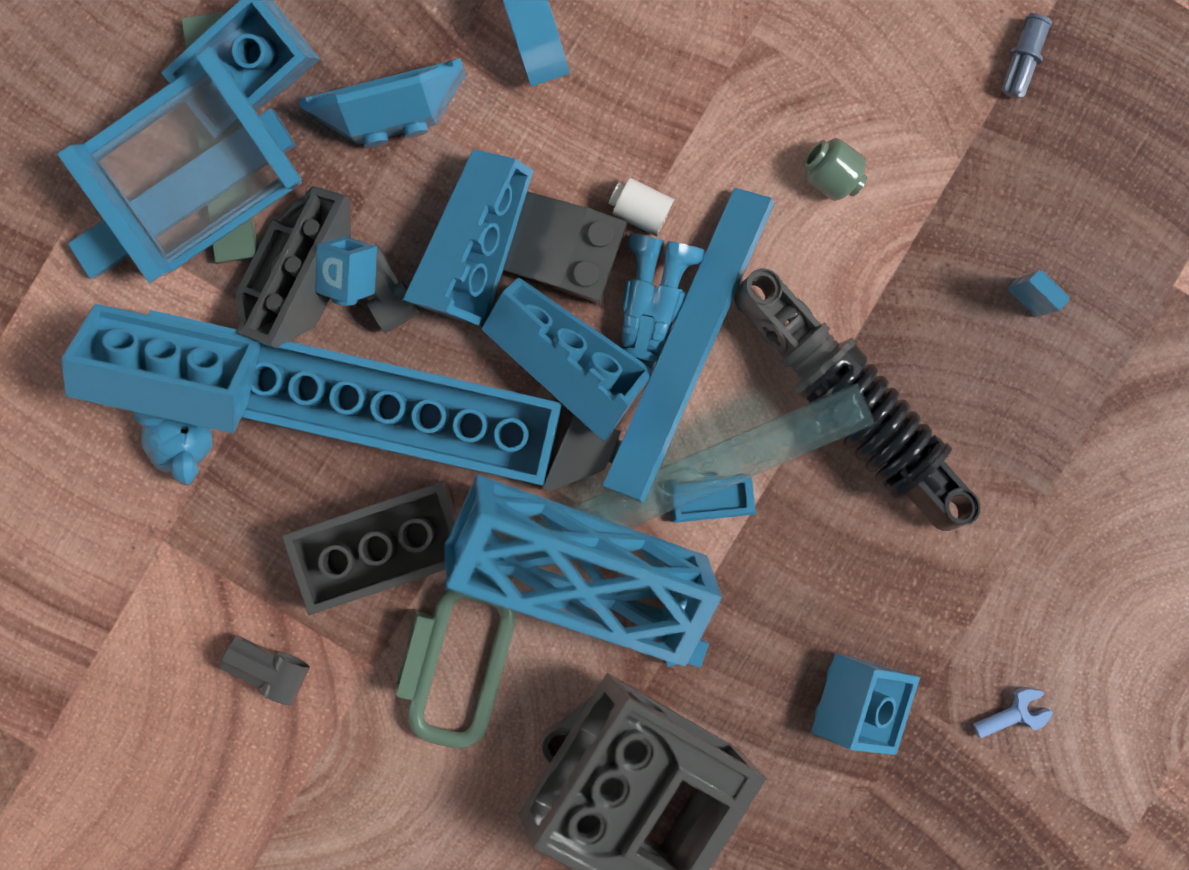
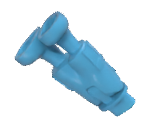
(651, 308)

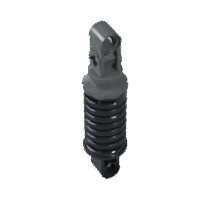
(826, 366)

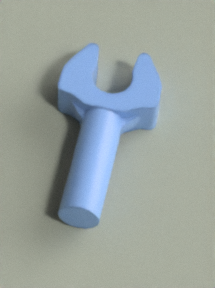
(1016, 713)

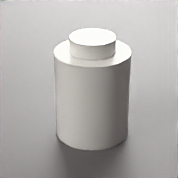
(640, 205)

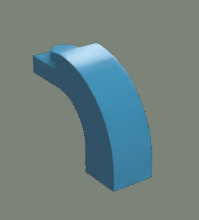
(537, 39)

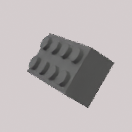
(372, 548)

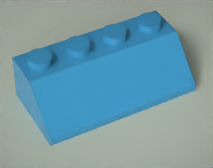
(161, 368)

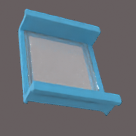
(182, 169)

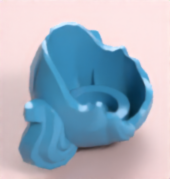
(171, 449)

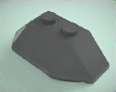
(279, 286)

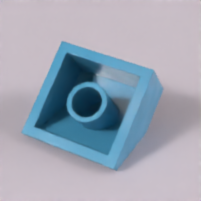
(864, 705)

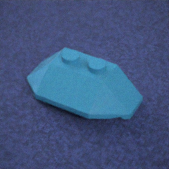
(388, 105)

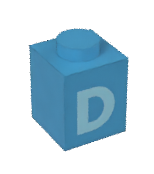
(345, 270)

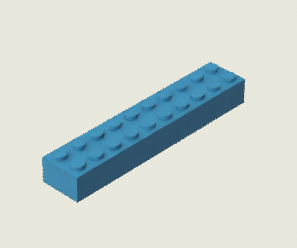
(400, 409)

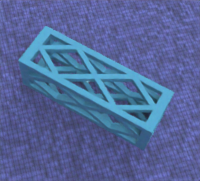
(685, 588)

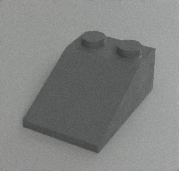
(565, 246)

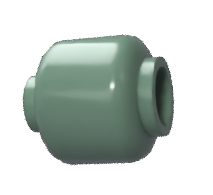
(835, 169)

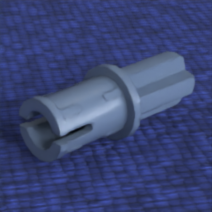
(1026, 55)

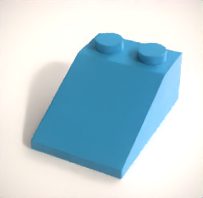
(256, 48)

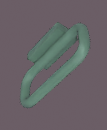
(421, 662)

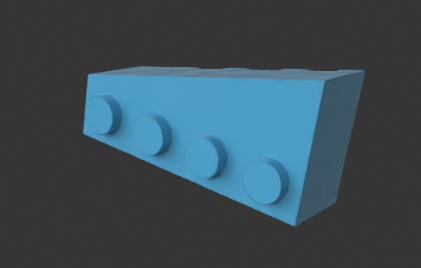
(472, 239)
(567, 357)

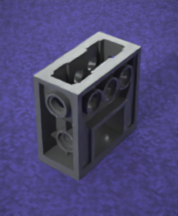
(619, 777)

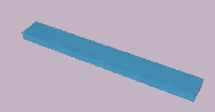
(688, 345)

